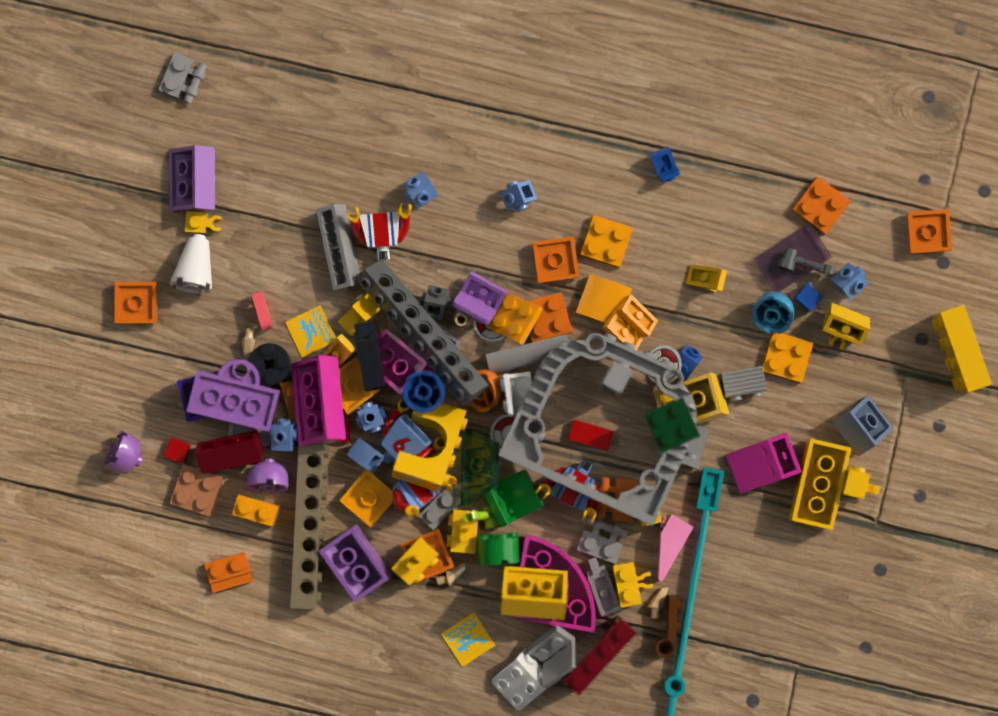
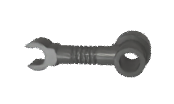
(789, 260)

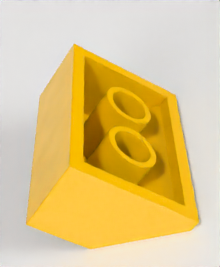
(534, 593)

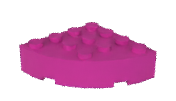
(580, 603)

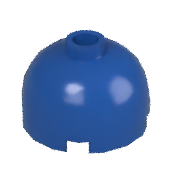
(424, 391)

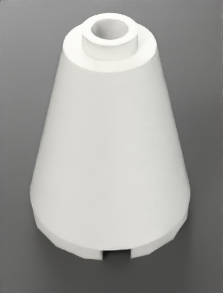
(194, 267)

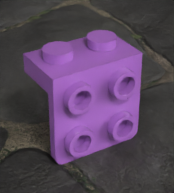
(479, 298)

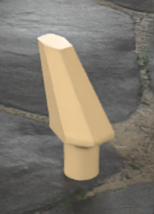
(248, 343)
(451, 575)
(658, 602)

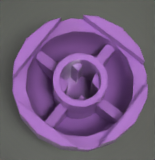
(123, 454)
(267, 477)

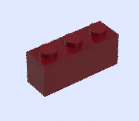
(229, 452)

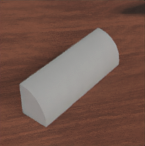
(339, 246)
(523, 355)

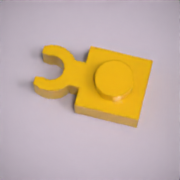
(199, 222)

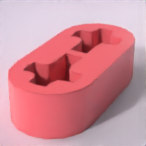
(262, 310)

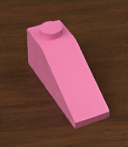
(671, 540)

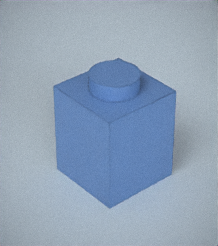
(365, 455)

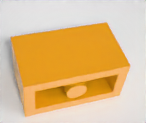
(256, 510)

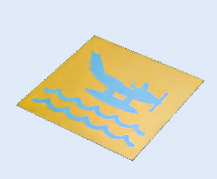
(311, 331)
(468, 639)

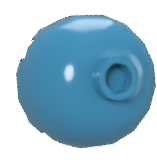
(773, 312)

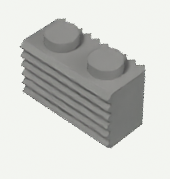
(743, 382)

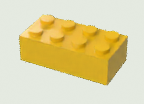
(961, 349)
(820, 483)

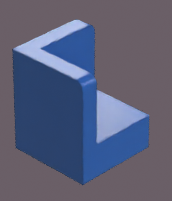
(807, 297)

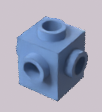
(419, 190)
(514, 195)
(850, 281)
(378, 413)
(283, 435)

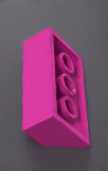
(318, 400)

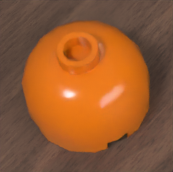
(492, 394)

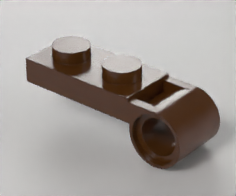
(672, 626)

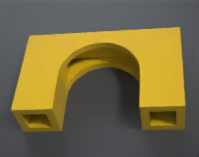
(432, 471)

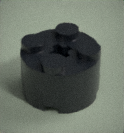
(282, 363)

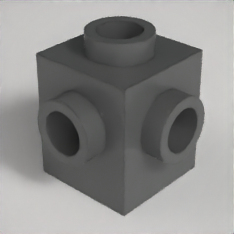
(436, 301)

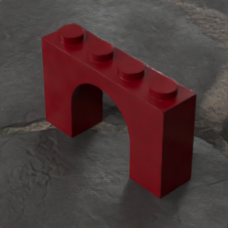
(612, 642)

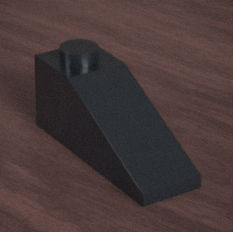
(370, 355)

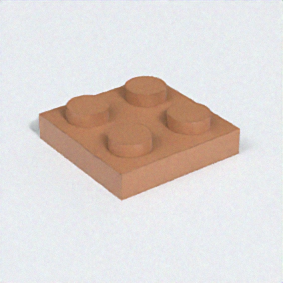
(196, 490)

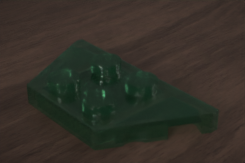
(478, 466)

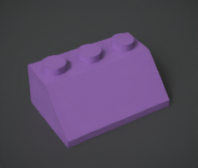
(192, 179)
(356, 563)

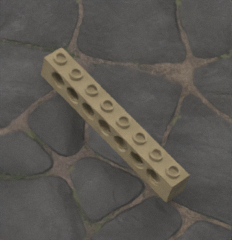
(299, 598)

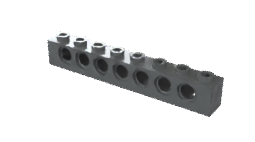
(422, 332)

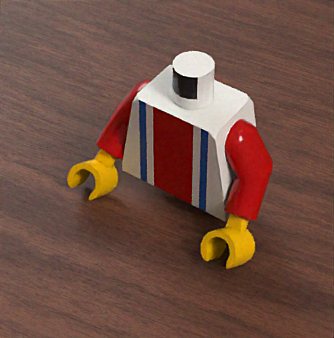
(381, 229)

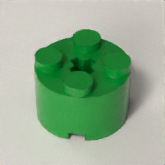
(498, 548)

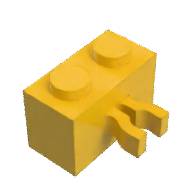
(846, 325)
(857, 483)
(463, 534)
(416, 561)
(627, 583)

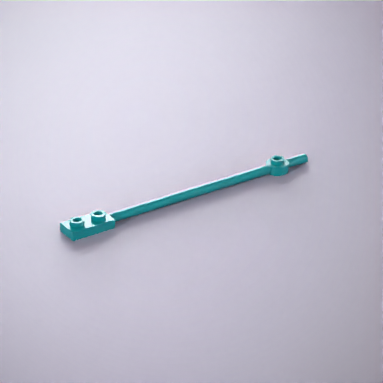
(708, 501)

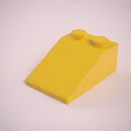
(707, 396)

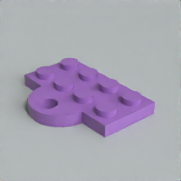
(234, 396)

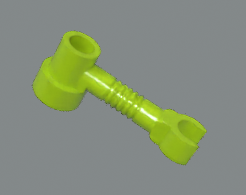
(486, 515)

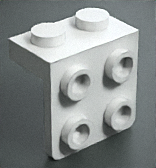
(516, 388)
(520, 680)

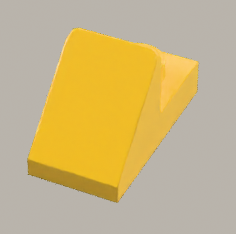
(706, 277)
(360, 312)
(340, 348)

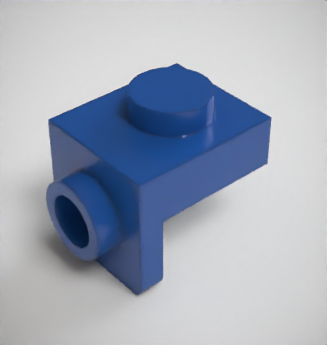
(664, 164)
(690, 359)

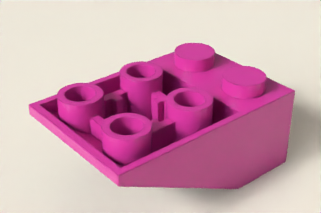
(763, 463)

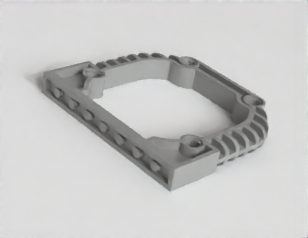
(524, 449)

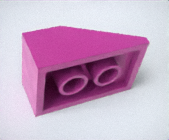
(399, 362)

